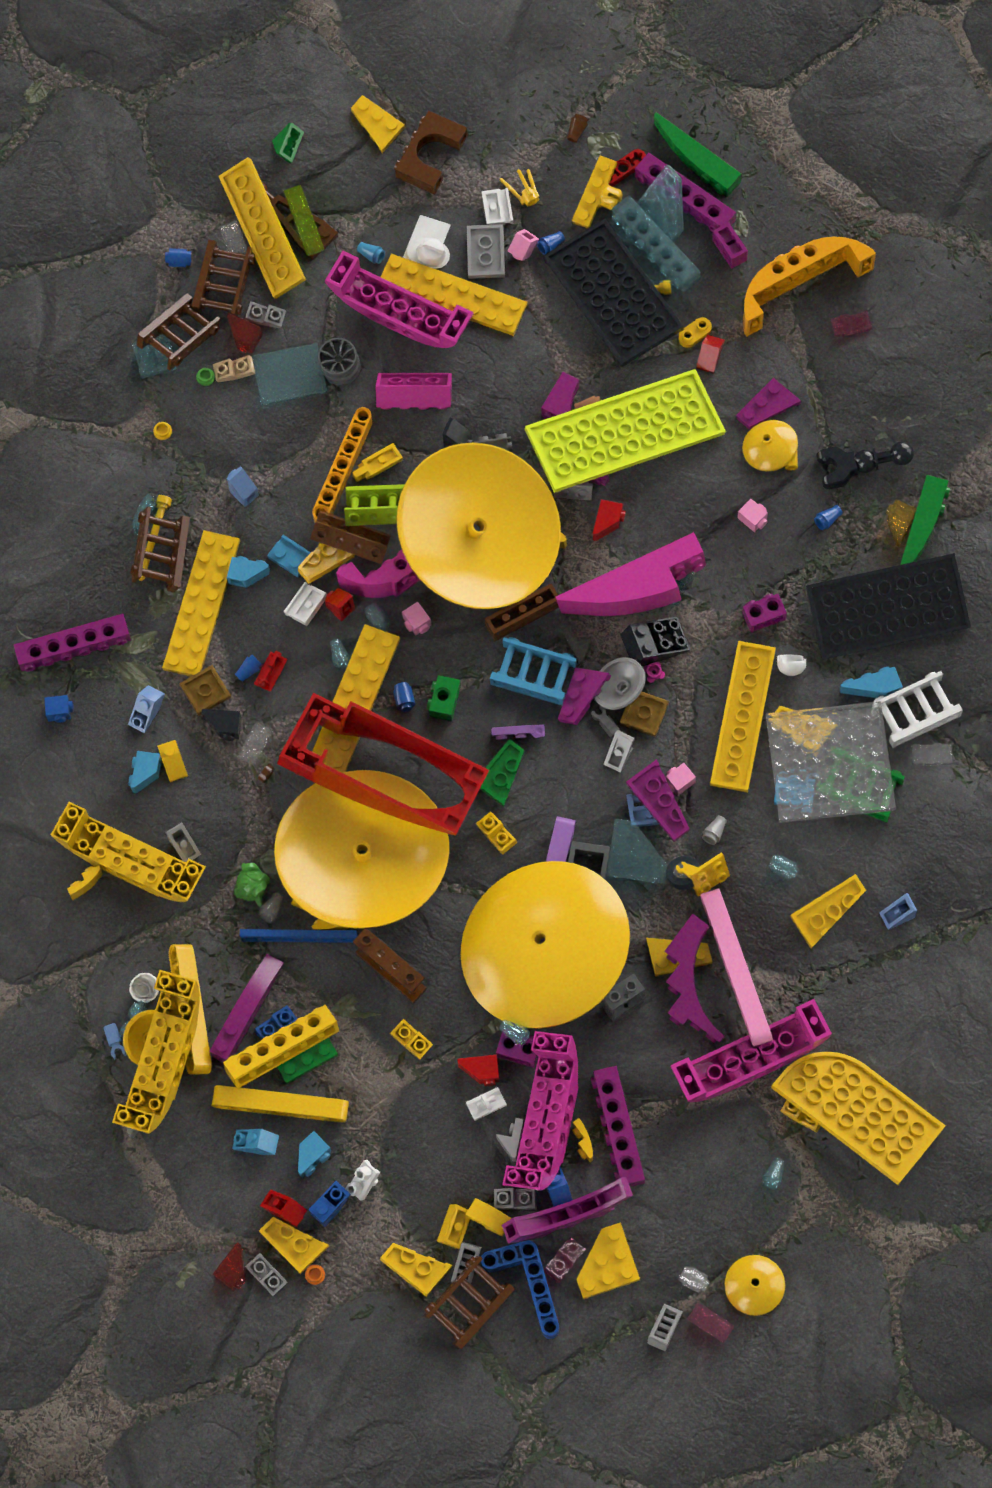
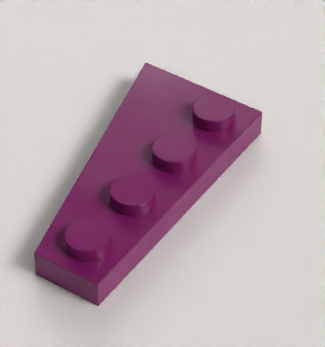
(654, 793)

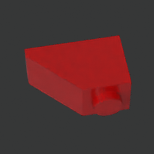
(608, 518)
(340, 603)
(481, 1068)
(284, 1207)

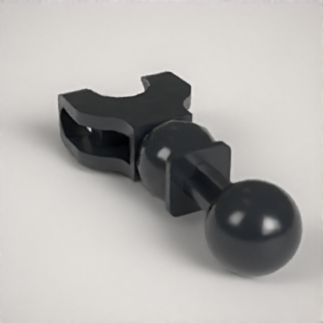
(863, 461)

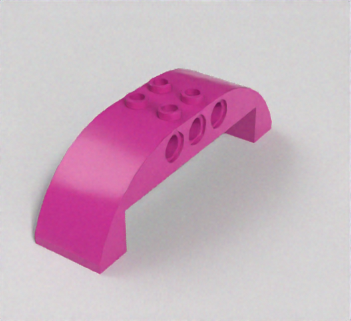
(396, 306)
(743, 1063)

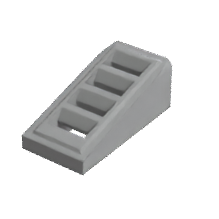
(470, 1247)
(659, 1339)

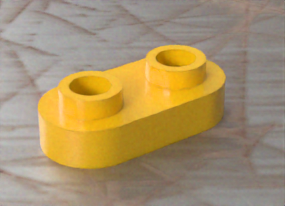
(695, 331)

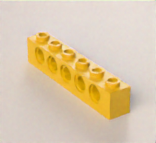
(277, 1055)

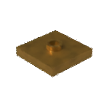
(205, 690)
(645, 714)

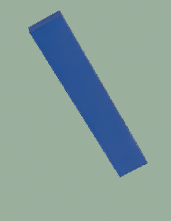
(323, 936)

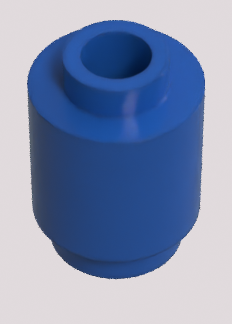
(178, 257)
(403, 697)

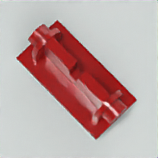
(270, 671)

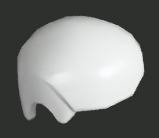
(791, 664)
(143, 987)

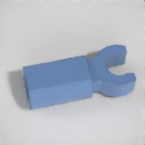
(114, 1039)

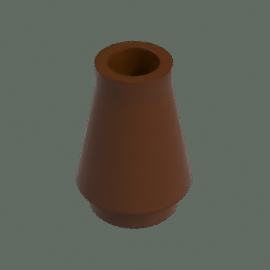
(577, 127)

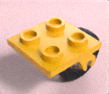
(686, 873)

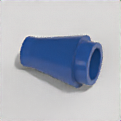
(550, 242)
(826, 518)
(248, 668)

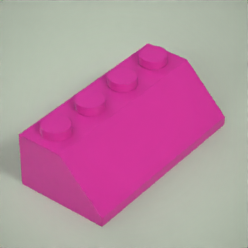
(414, 390)

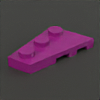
(767, 403)
(581, 691)

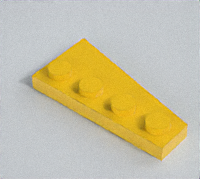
(822, 913)

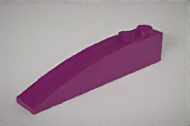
(246, 1009)

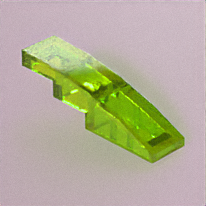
(303, 220)

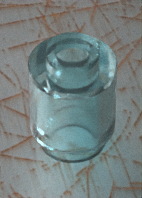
(377, 616)
(783, 867)

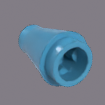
(371, 252)

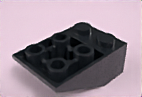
(654, 640)

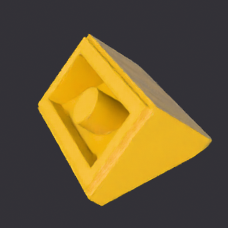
(454, 1226)

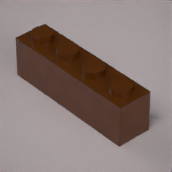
(522, 613)

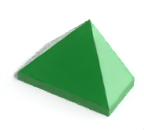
(287, 142)

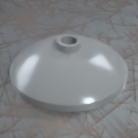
(623, 686)

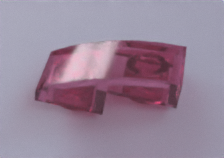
(850, 325)
(564, 1260)
(710, 1322)

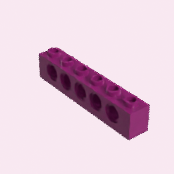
(696, 195)
(63, 638)
(610, 1077)

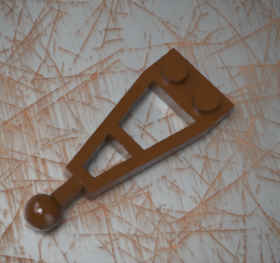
(325, 231)

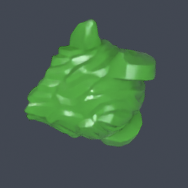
(251, 883)

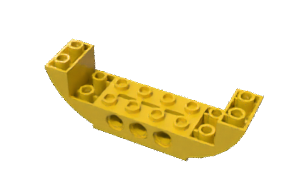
(126, 856)
(162, 1054)

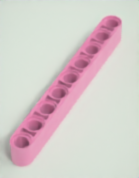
(736, 967)

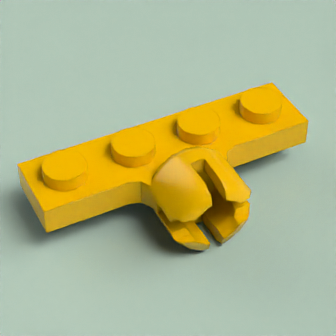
(597, 193)

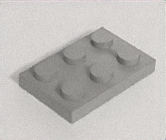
(485, 251)

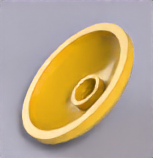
(773, 453)
(136, 1033)
(750, 1298)

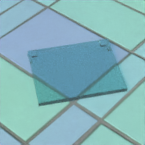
(289, 374)

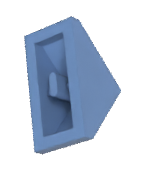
(899, 912)

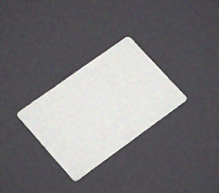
(430, 229)

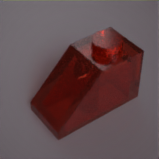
(244, 333)
(232, 1269)

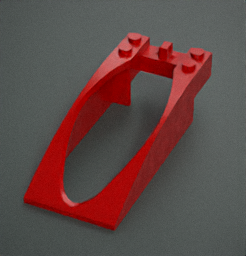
(366, 724)

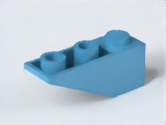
(873, 685)

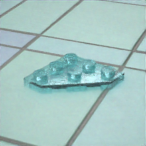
(665, 203)
(634, 856)

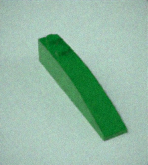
(699, 159)
(926, 517)

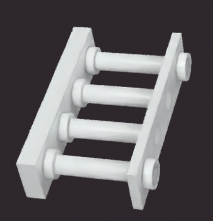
(932, 719)

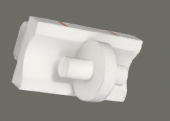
(486, 1104)
(364, 1179)

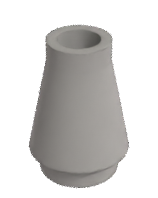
(714, 831)

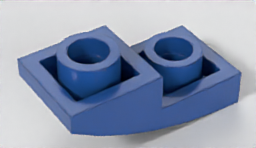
(278, 1020)

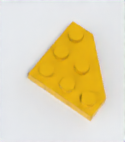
(608, 1264)

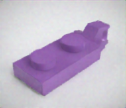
(519, 731)

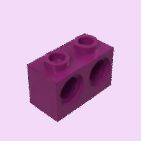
(730, 245)
(766, 616)
(516, 1053)

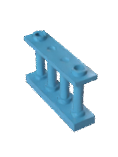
(537, 688)

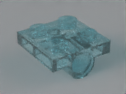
(150, 360)

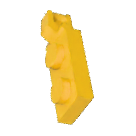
(377, 463)

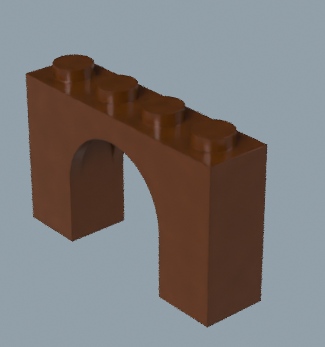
(431, 129)

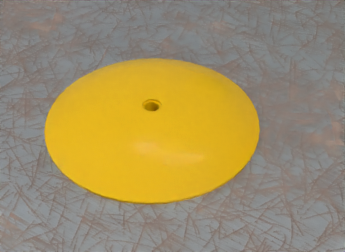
(506, 501)
(335, 883)
(566, 973)

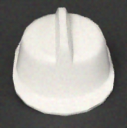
(428, 252)

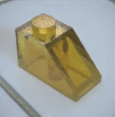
(899, 519)

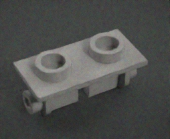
(500, 441)
(582, 492)

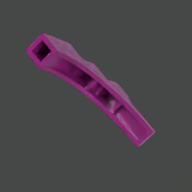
(561, 401)
(687, 1007)
(567, 1214)

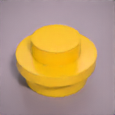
(162, 431)

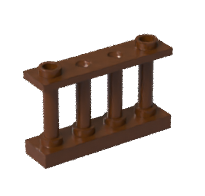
(208, 268)
(172, 316)
(352, 539)
(177, 544)
(389, 965)
(488, 1306)

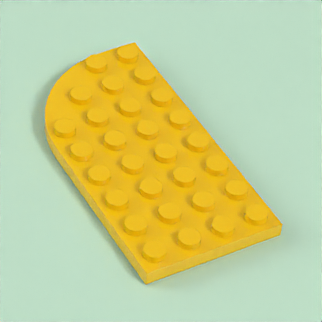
(860, 1110)

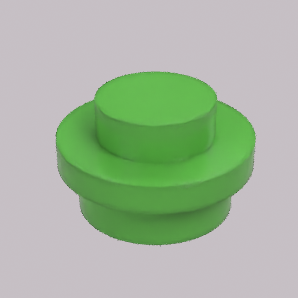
(205, 376)

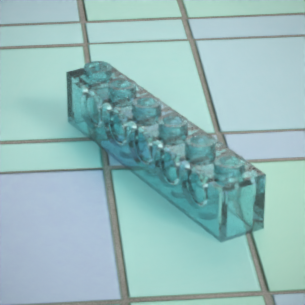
(630, 209)

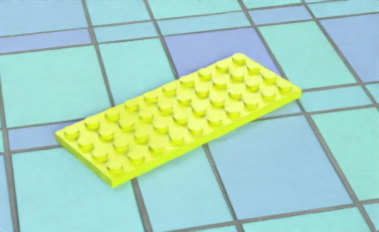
(624, 430)

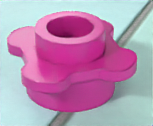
(656, 666)

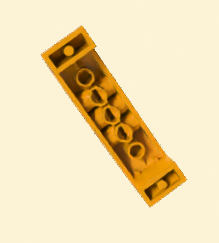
(799, 267)

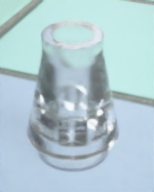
(271, 908)

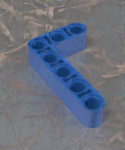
(533, 1280)

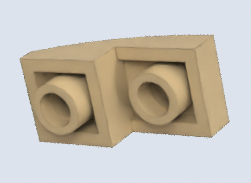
(235, 369)

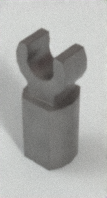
(606, 722)

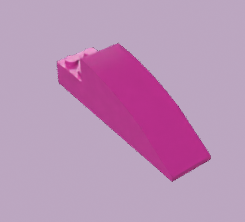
(639, 584)

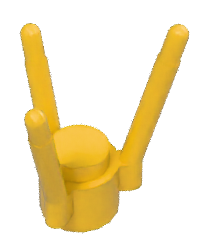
(529, 195)

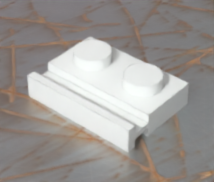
(497, 207)
(305, 604)

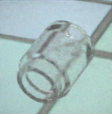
(694, 1279)

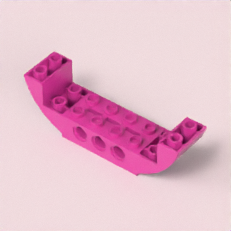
(390, 579)
(547, 1114)

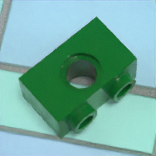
(448, 687)

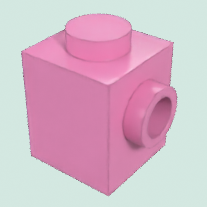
(523, 245)
(753, 515)
(416, 619)
(680, 779)

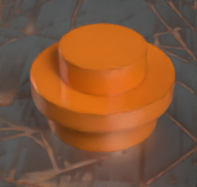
(315, 1274)

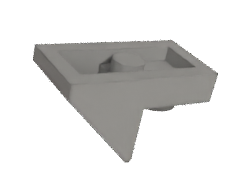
(619, 751)
(182, 842)
(512, 1144)

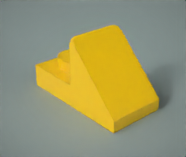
(172, 761)

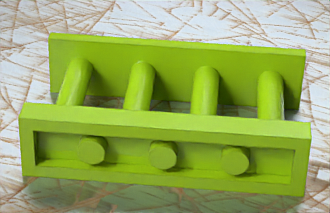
(372, 497)

